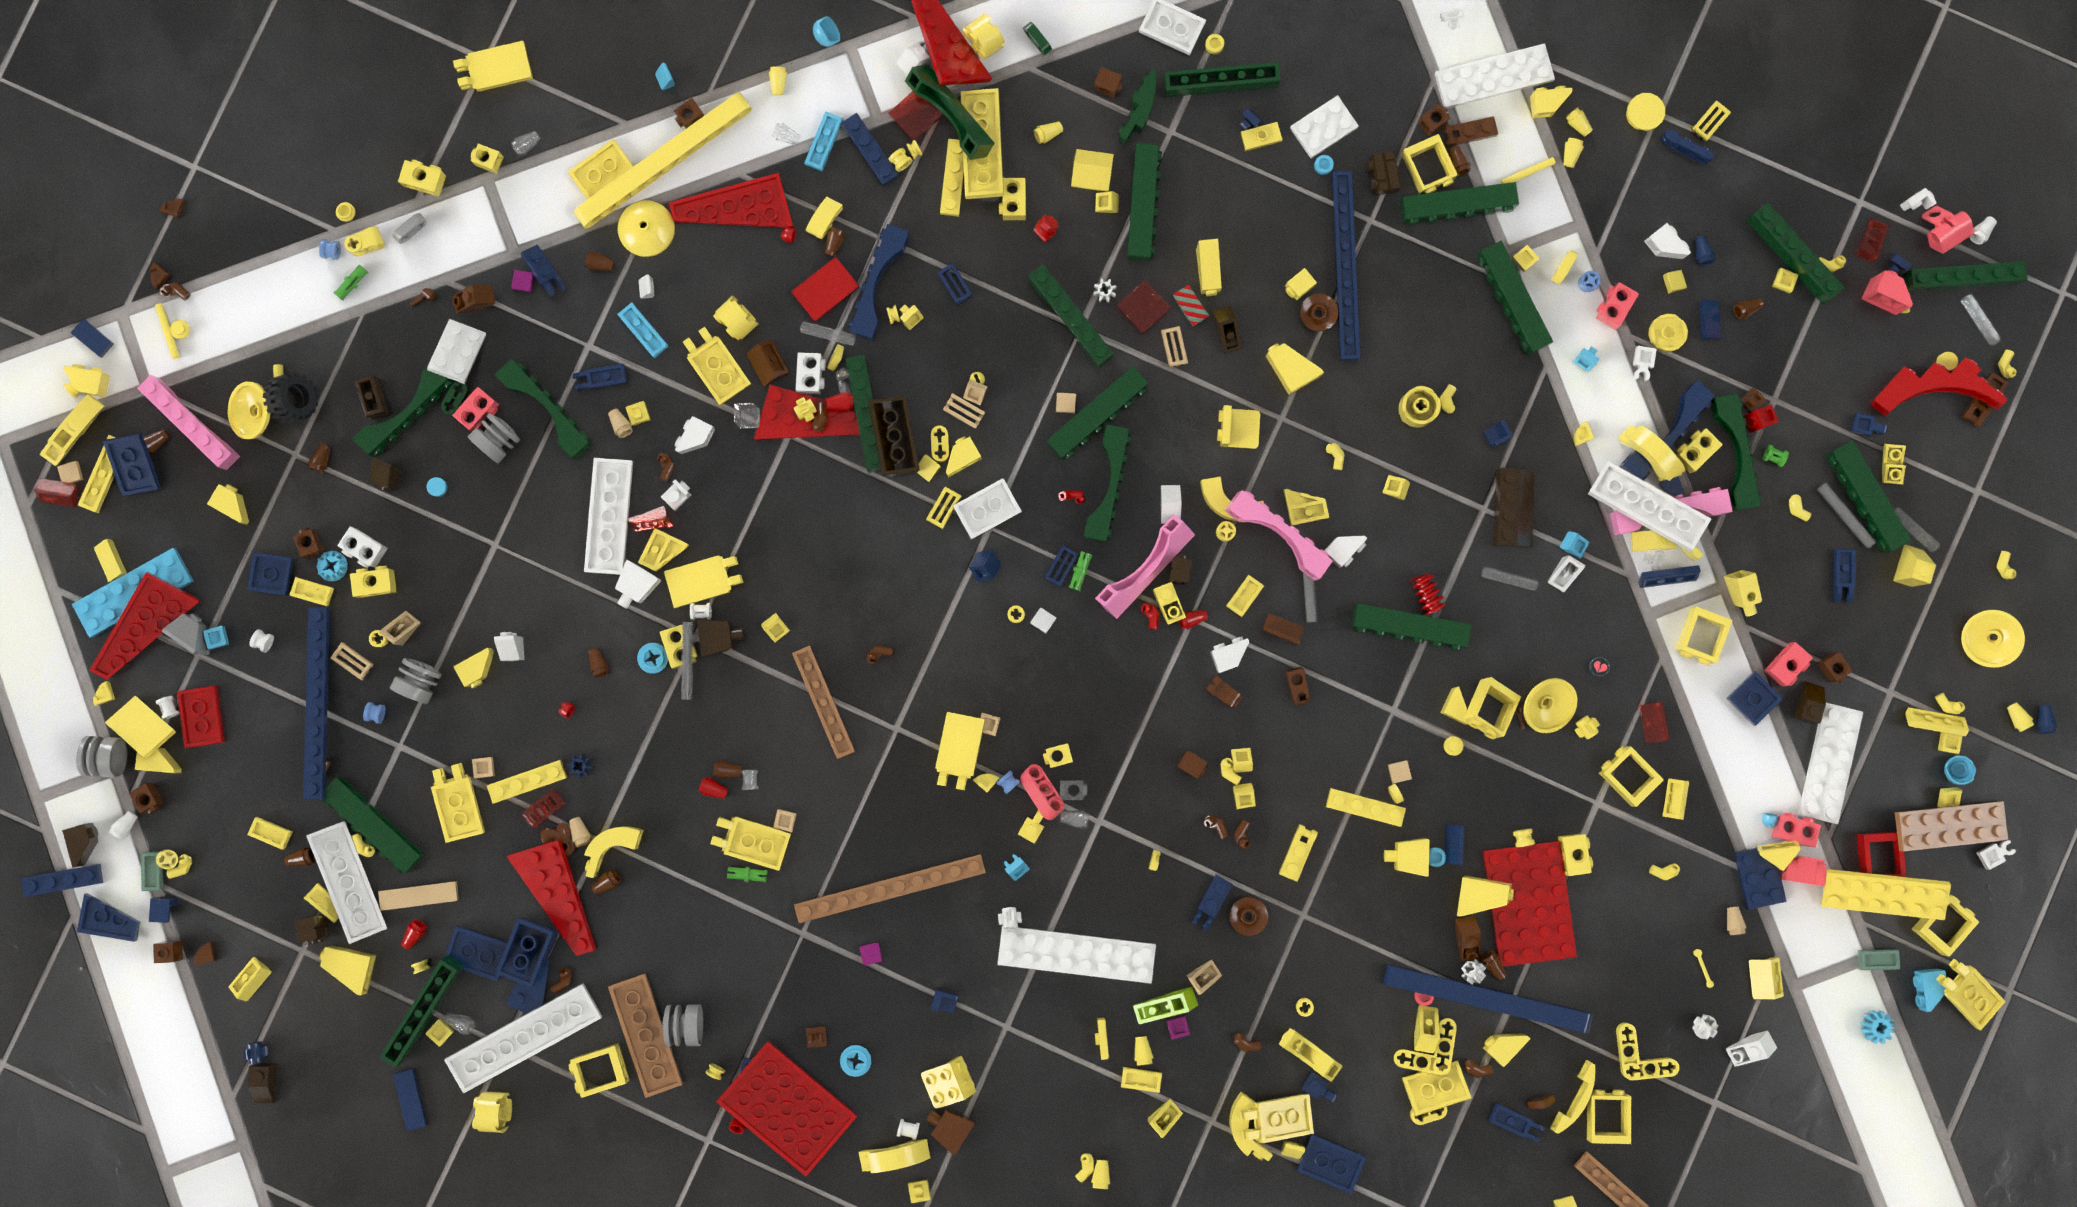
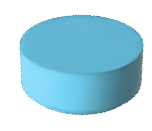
(1323, 164)
(437, 487)
(1436, 857)

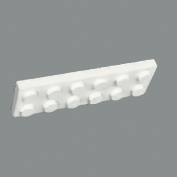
(1494, 76)
(1649, 506)
(608, 516)
(1830, 763)
(346, 882)

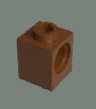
(1108, 82)
(688, 106)
(1429, 125)
(316, 545)
(1827, 664)
(1192, 764)
(138, 797)
(167, 952)

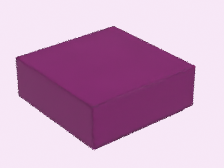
(522, 281)
(871, 953)
(1178, 1027)

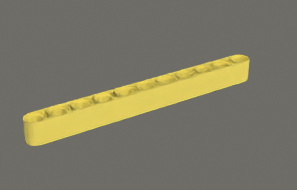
(662, 160)

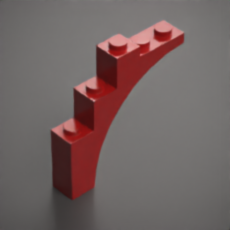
(1937, 379)

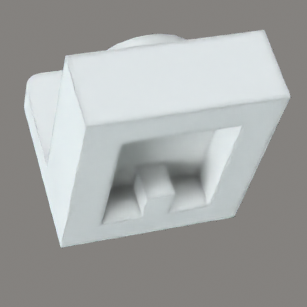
(1922, 197)
(676, 494)

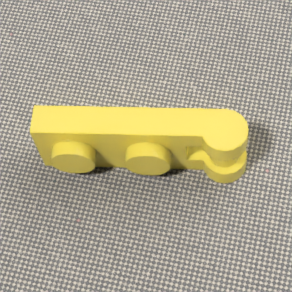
(1298, 853)

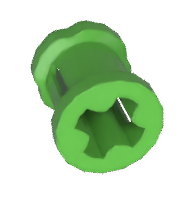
(1780, 460)

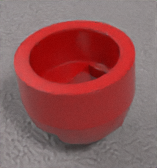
(788, 234)
(566, 710)
(736, 1126)

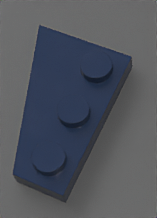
(106, 921)
(529, 998)

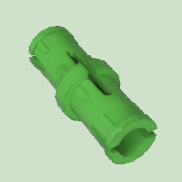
(350, 282)
(1080, 571)
(747, 874)

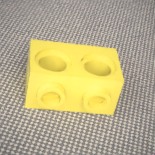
(1017, 199)
(1700, 454)
(672, 649)

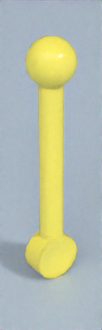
(1697, 952)

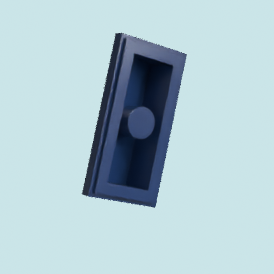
(1710, 319)
(1454, 844)

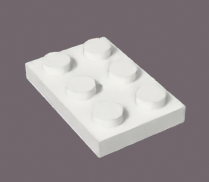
(1172, 26)
(1324, 127)
(456, 351)
(987, 508)

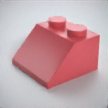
(1888, 292)

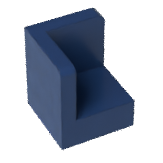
(1497, 434)
(985, 565)
(160, 909)
(944, 1001)

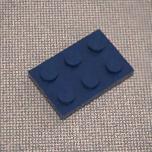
(131, 464)
(1759, 879)
(477, 952)
(1331, 1163)

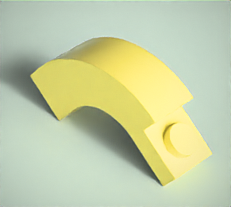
(1653, 449)
(1215, 497)
(619, 836)
(1310, 1054)
(1237, 1125)
(894, 1157)

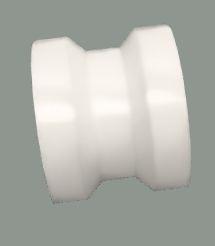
(261, 640)

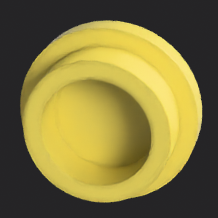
(345, 212)
(180, 329)
(1453, 745)

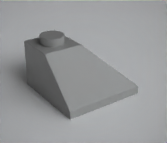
(188, 632)

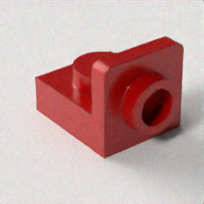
(1761, 418)

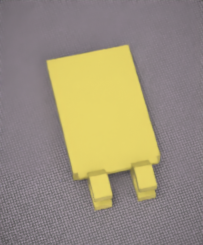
(495, 67)
(716, 367)
(701, 580)
(959, 748)
(456, 804)
(753, 842)
(1971, 994)
(1279, 1119)

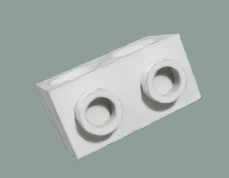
(805, 373)
(364, 543)

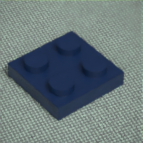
(270, 573)
(1754, 698)

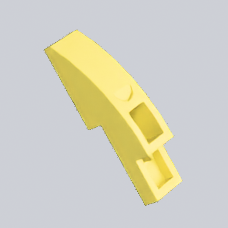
(71, 429)

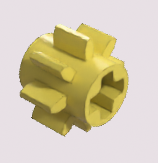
(805, 409)
(1587, 727)

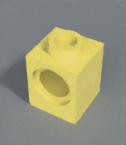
(492, 164)
(1300, 284)
(1066, 755)

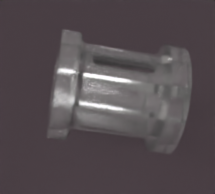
(749, 779)

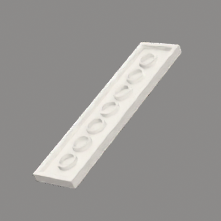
(1077, 954)
(523, 1038)

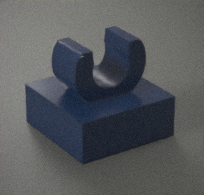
(1251, 118)
(1899, 262)

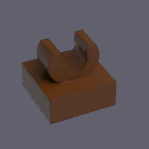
(1753, 400)
(816, 1036)

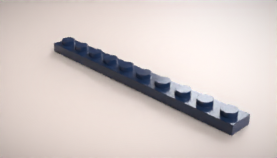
(1346, 265)
(316, 703)

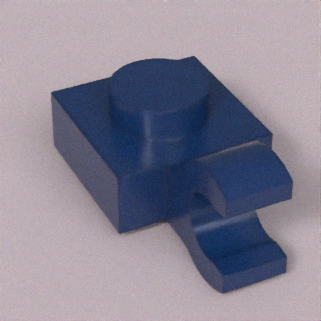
(1865, 425)
(1316, 1086)

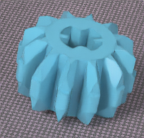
(1882, 1032)

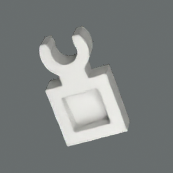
(1644, 359)
(1993, 855)

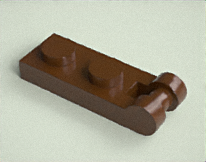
(1470, 131)
(1997, 383)

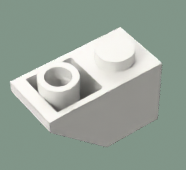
(914, 56)
(1667, 243)
(696, 435)
(1343, 548)
(509, 646)
(1229, 656)
(1752, 1048)

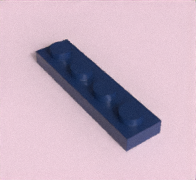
(870, 149)
(62, 880)

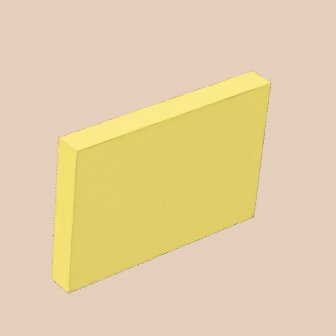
(600, 169)
(140, 727)
(1432, 1092)

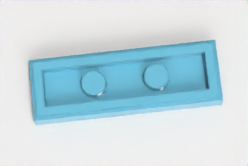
(823, 141)
(643, 330)

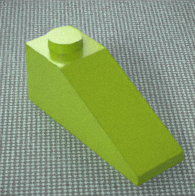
(1166, 1005)

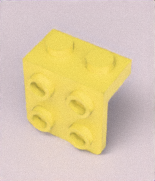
(1238, 428)
(948, 1083)

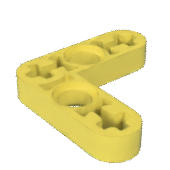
(1432, 1059)
(1634, 1061)

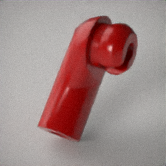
(1072, 494)
(1152, 613)

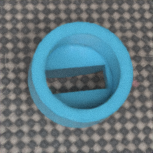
(1770, 819)

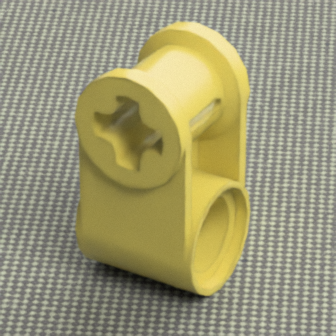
(367, 240)

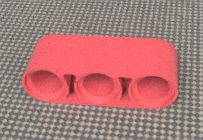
(1048, 802)

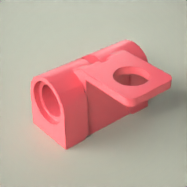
(1948, 229)
(1806, 871)

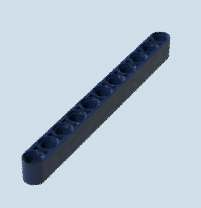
(1488, 999)

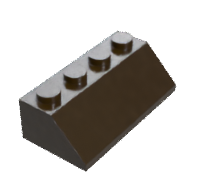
(894, 436)
(1514, 508)

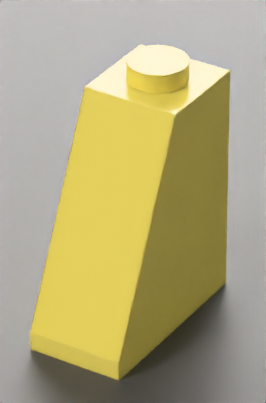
(1209, 266)
(1292, 367)
(1914, 567)
(1482, 895)
(349, 967)

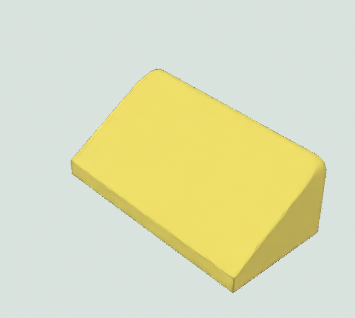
(110, 560)
(249, 979)

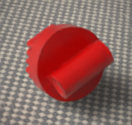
(1046, 227)

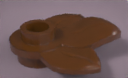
(562, 832)

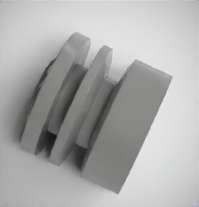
(494, 438)
(415, 680)
(101, 756)
(680, 1025)

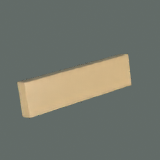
(418, 895)

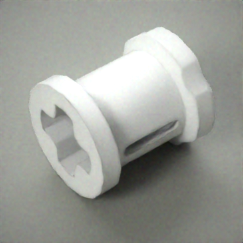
(700, 611)
(167, 707)
(908, 1129)

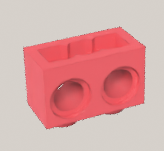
(1619, 307)
(472, 406)
(1796, 830)

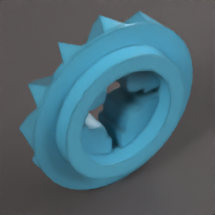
(339, 569)
(644, 655)
(847, 1065)

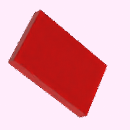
(825, 289)
(200, 716)

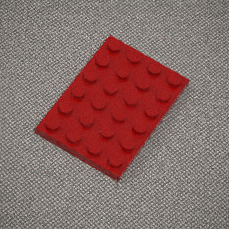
(1539, 918)
(786, 1108)

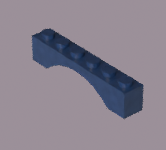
(892, 246)
(1690, 405)

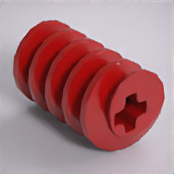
(1428, 593)

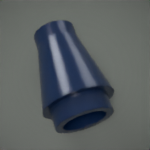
(1704, 252)
(2046, 720)

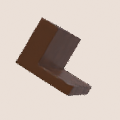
(767, 362)
(1283, 629)

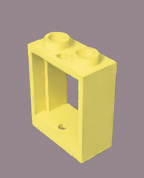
(1421, 147)
(1713, 618)
(1503, 694)
(1644, 790)
(1934, 941)
(617, 1063)
(1622, 1137)

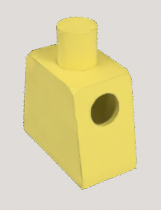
(1744, 590)
(1410, 856)

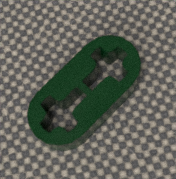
(1037, 38)
(451, 395)

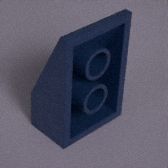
(526, 951)

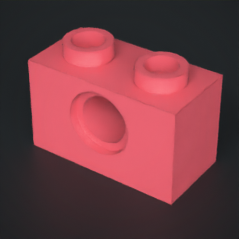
(1778, 667)

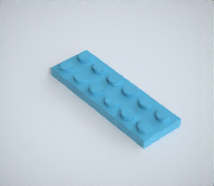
(104, 606)

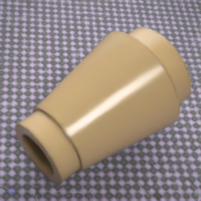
(620, 424)
(579, 832)
(1735, 921)

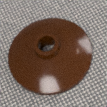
(1321, 303)
(1250, 926)

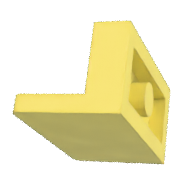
(1766, 978)

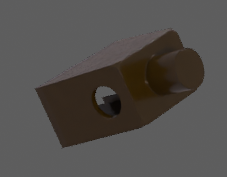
(717, 637)

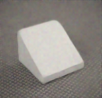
(646, 287)
(1043, 620)

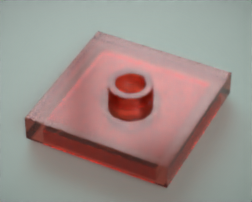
(914, 115)
(1143, 306)

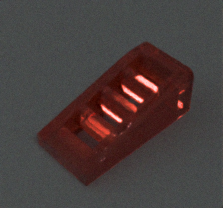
(1869, 251)
(652, 519)
(526, 814)

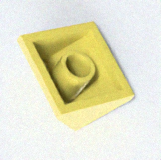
(1092, 170)

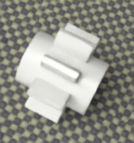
(1102, 295)
(1009, 918)
(1473, 972)
(1705, 1027)

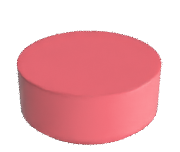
(1423, 999)

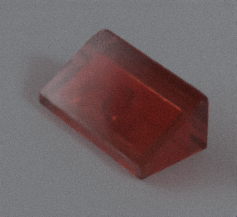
(56, 492)
(1654, 722)

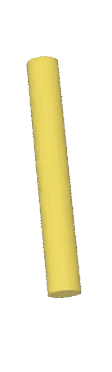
(1529, 171)
(166, 330)

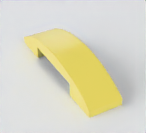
(1579, 1103)

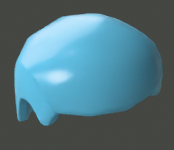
(826, 32)
(1960, 770)

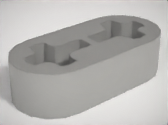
(409, 228)

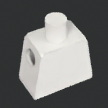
(635, 584)

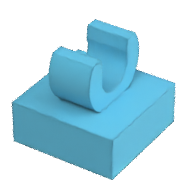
(1586, 358)
(216, 637)
(1016, 868)

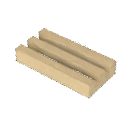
(1177, 362)
(959, 417)
(365, 670)

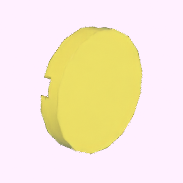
(1645, 111)
(1668, 333)

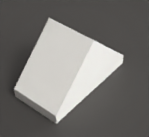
(1170, 502)
(1565, 573)

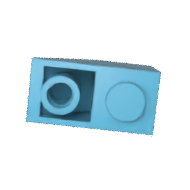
(1928, 988)

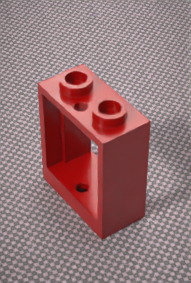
(1865, 857)

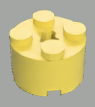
(984, 36)
(736, 318)
(1428, 401)
(492, 1112)

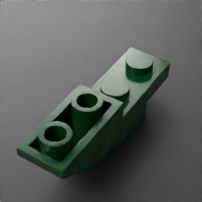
(1143, 102)

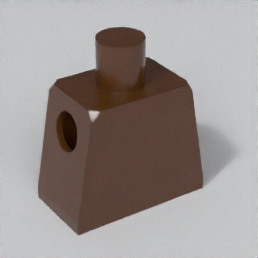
(950, 1128)

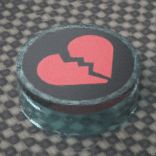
(1599, 666)

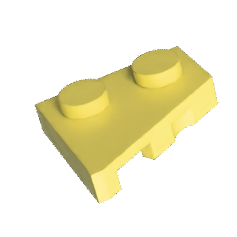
(1304, 508)
(660, 550)

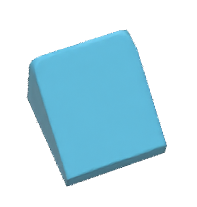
(664, 77)
(1574, 544)

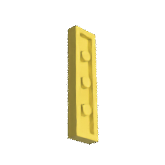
(952, 179)
(98, 483)
(527, 781)
(1365, 807)

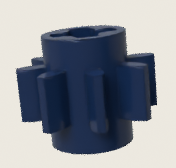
(585, 766)
(255, 1052)

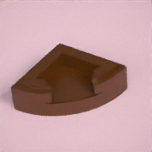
(173, 207)
(158, 275)
(205, 954)
(1541, 1102)

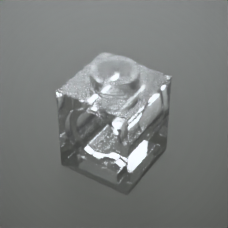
(1064, 785)

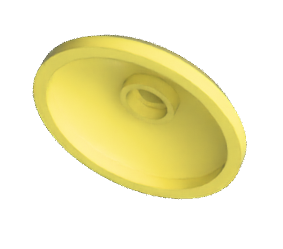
(651, 239)
(247, 411)
(1990, 652)
(1556, 709)

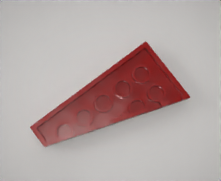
(948, 49)
(748, 203)
(781, 421)
(142, 621)
(552, 884)

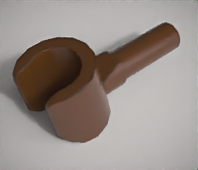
(426, 293)
(1520, 712)

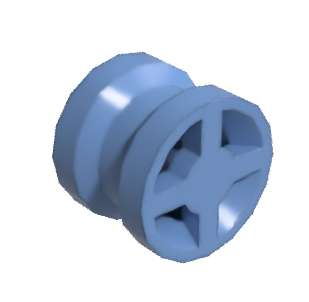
(330, 249)
(1592, 278)
(374, 712)
(1008, 782)

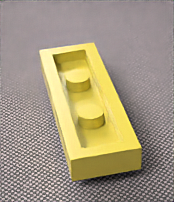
(1937, 721)

